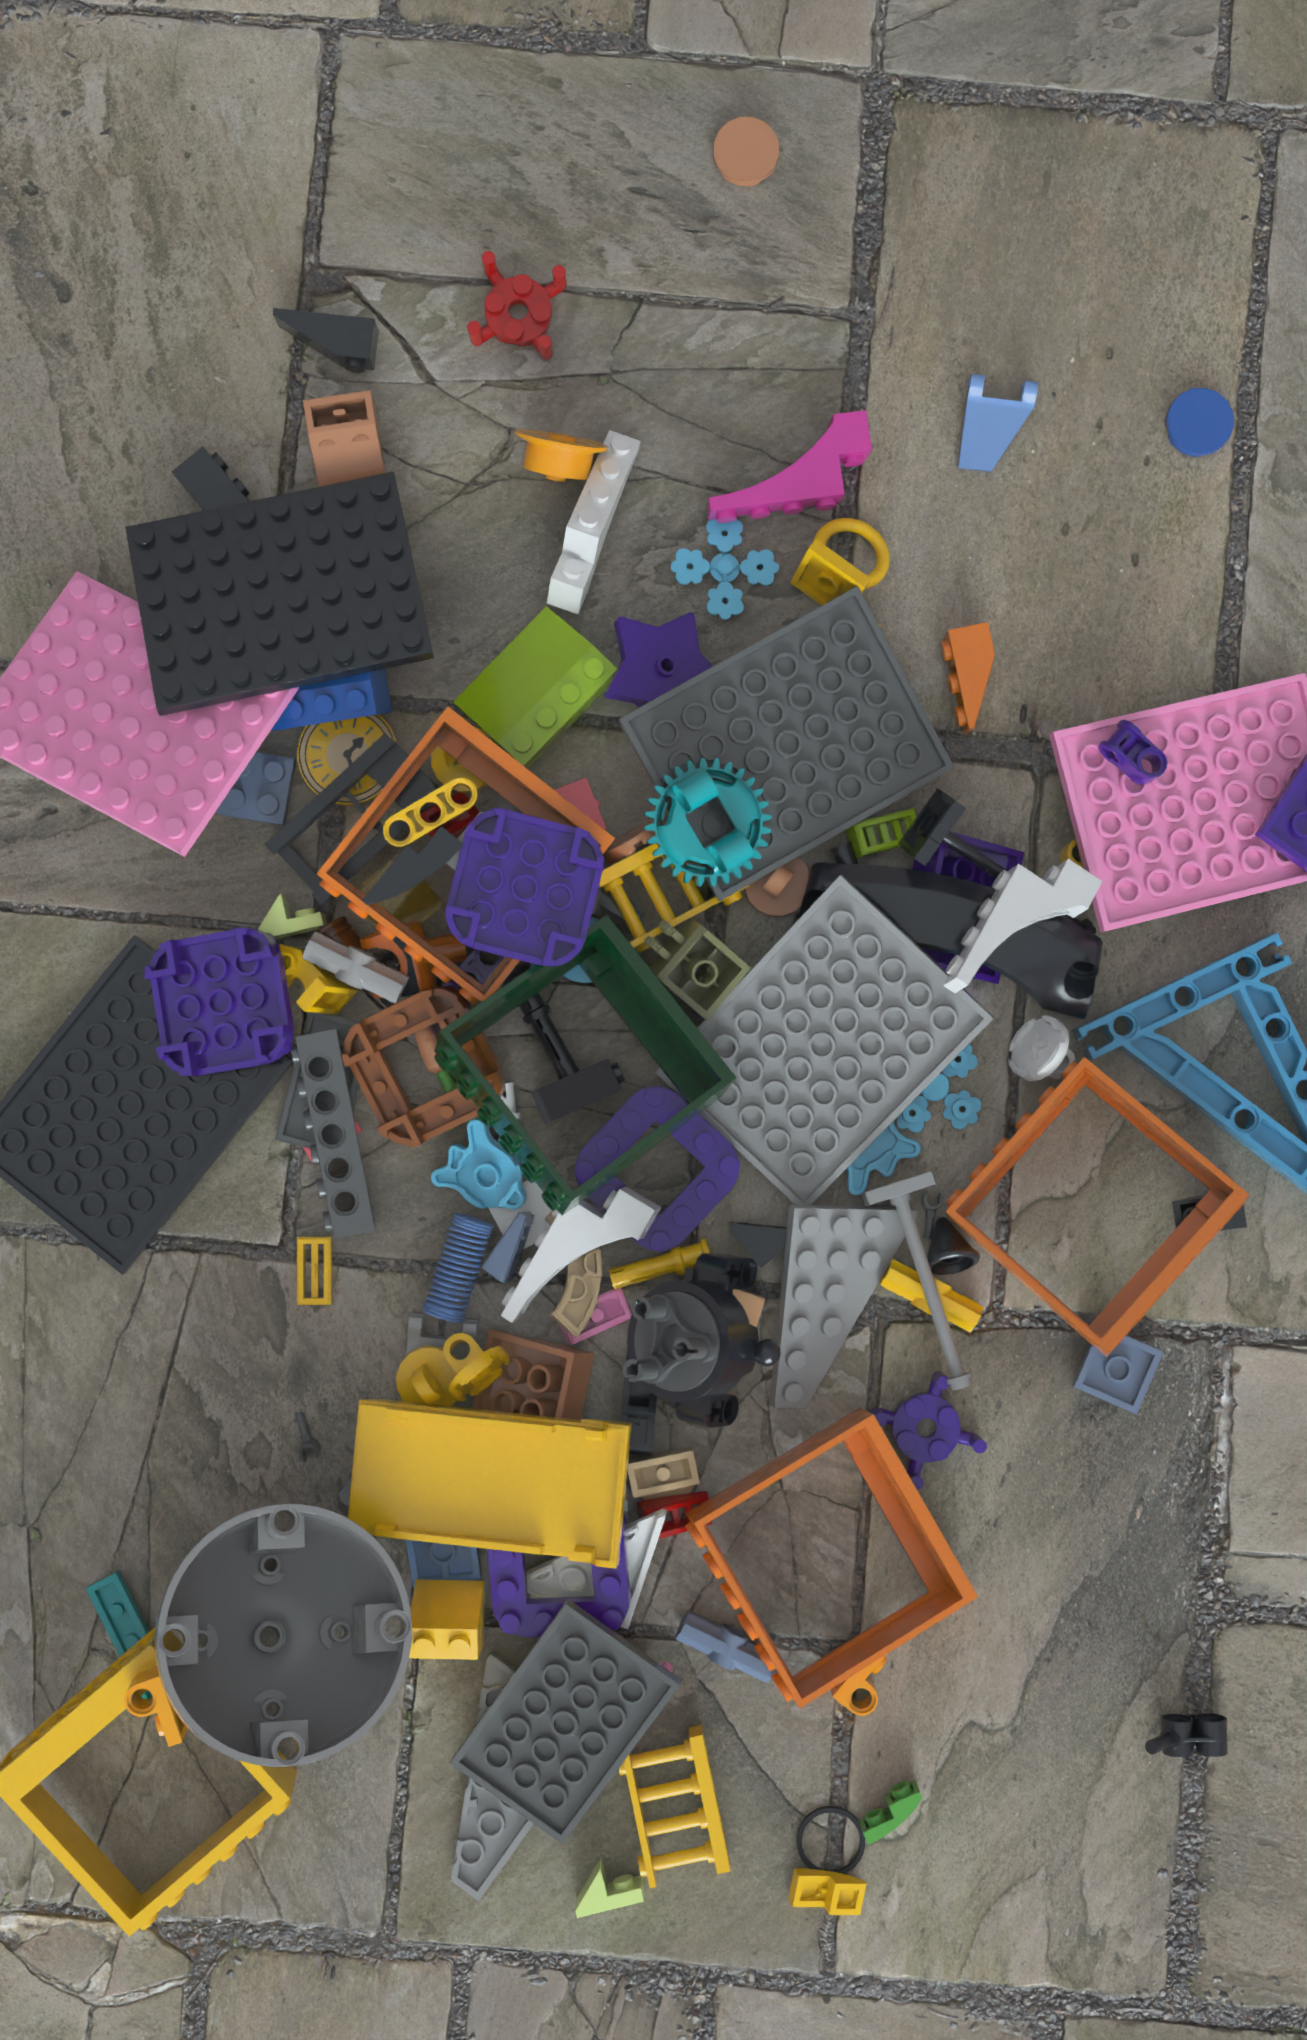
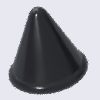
(949, 1250)

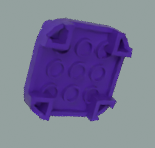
(524, 887)
(221, 1001)

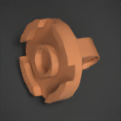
(779, 891)

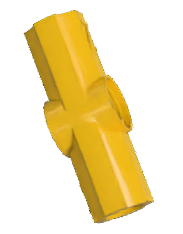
(906, 1283)

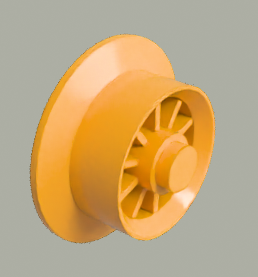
(559, 454)

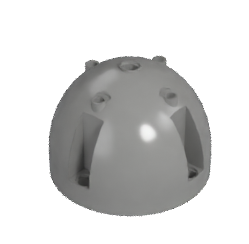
(323, 1686)

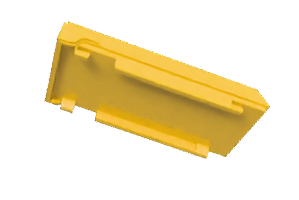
(491, 1479)

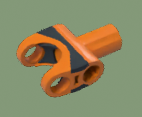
(419, 972)

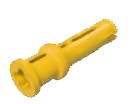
(657, 1266)

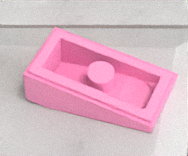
(609, 1311)

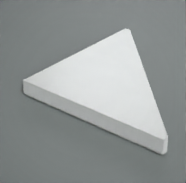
(574, 1578)

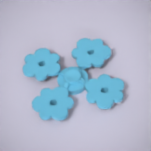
(724, 568)
(938, 1090)

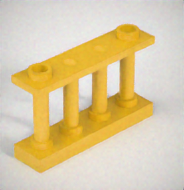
(641, 866)
(707, 1816)

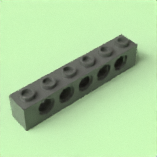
(360, 1217)

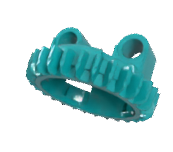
(679, 841)

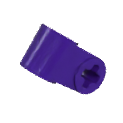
(1132, 751)

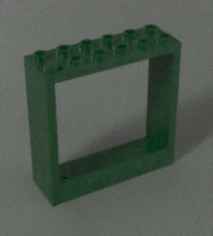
(647, 1012)

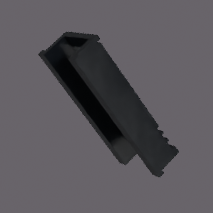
(382, 762)

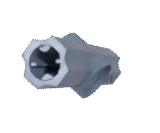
(723, 1645)

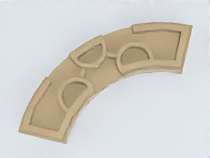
(580, 1290)

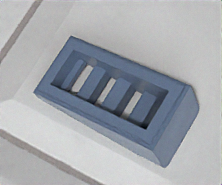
(507, 1253)

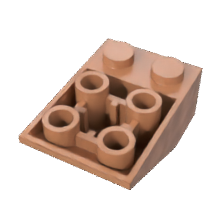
(344, 437)

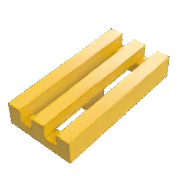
(301, 1270)

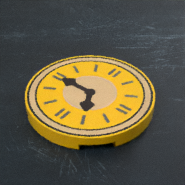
(333, 746)

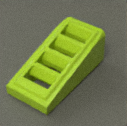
(856, 835)

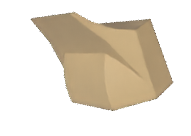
(663, 1474)

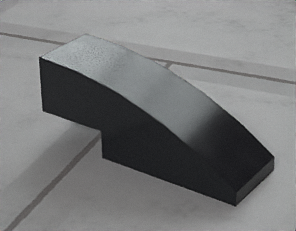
(413, 868)
(640, 1410)

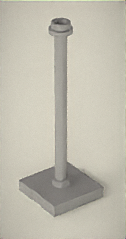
(899, 1196)

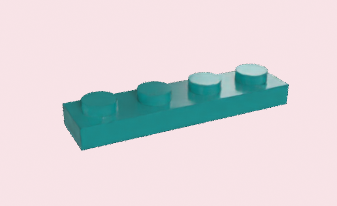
(118, 1613)

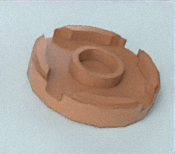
(746, 151)
(628, 842)

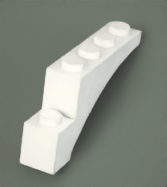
(591, 522)
(1018, 902)
(574, 1235)

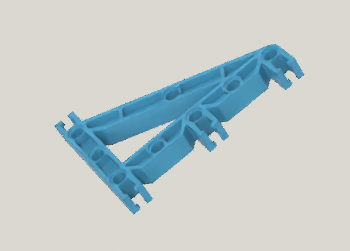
(1198, 1085)

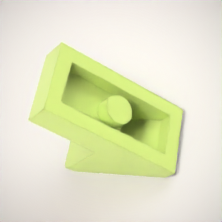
(282, 925)
(602, 1896)

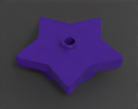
(655, 658)

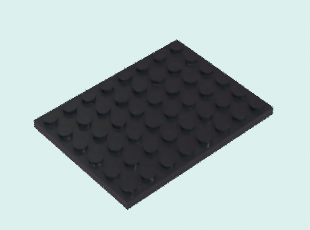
(277, 593)
(110, 1130)

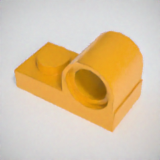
(844, 1690)
(167, 1720)

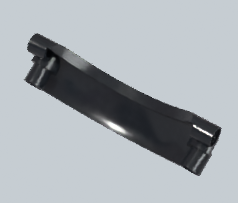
(1047, 959)

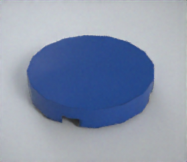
(1199, 422)

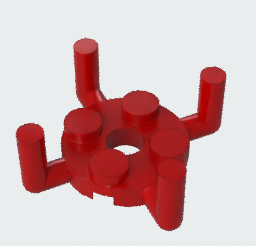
(515, 291)

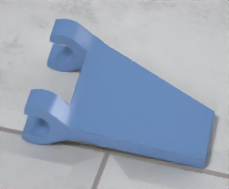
(991, 424)

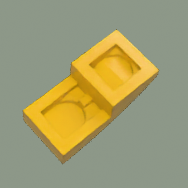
(832, 1890)

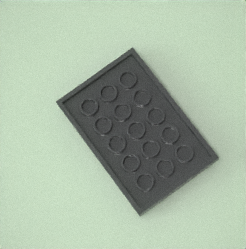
(565, 1721)

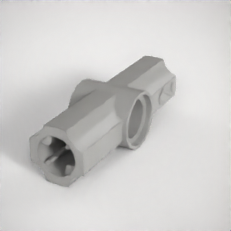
(355, 967)

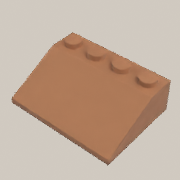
(540, 1378)

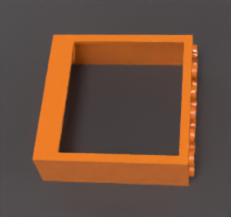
(501, 774)
(1168, 1260)
(911, 1523)

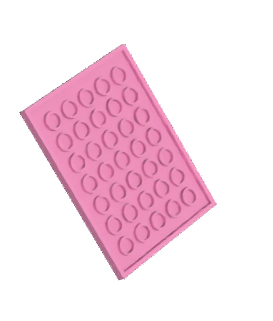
(88, 721)
(1194, 827)

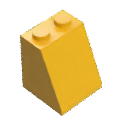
(447, 1619)

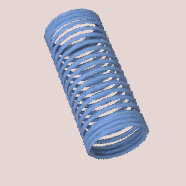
(437, 1305)

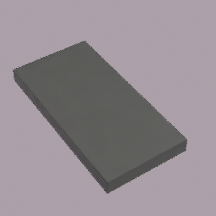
(292, 1122)

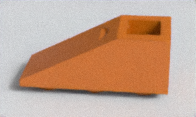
(970, 662)

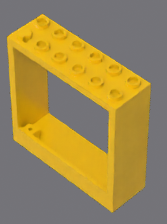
(66, 1733)

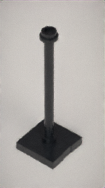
(934, 827)

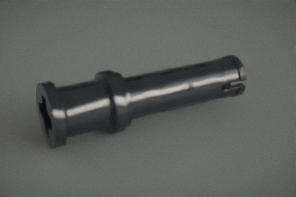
(538, 1015)

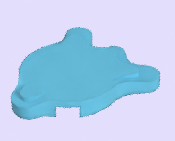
(880, 1156)
(482, 1171)

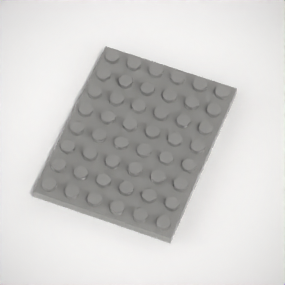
(832, 1041)

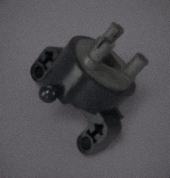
(695, 1340)

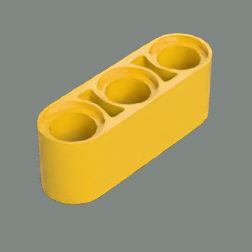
(442, 799)

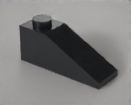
(340, 338)

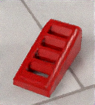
(671, 1504)

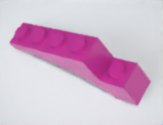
(808, 482)

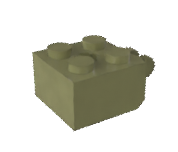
(687, 950)

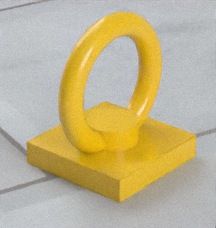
(827, 575)

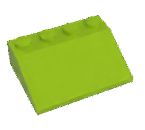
(536, 687)

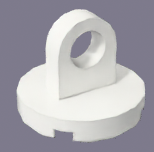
(1040, 1049)

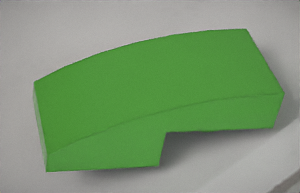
(901, 1801)

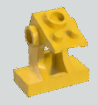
(322, 989)

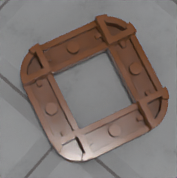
(379, 1083)

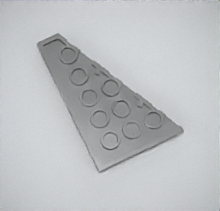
(827, 1278)
(487, 1826)

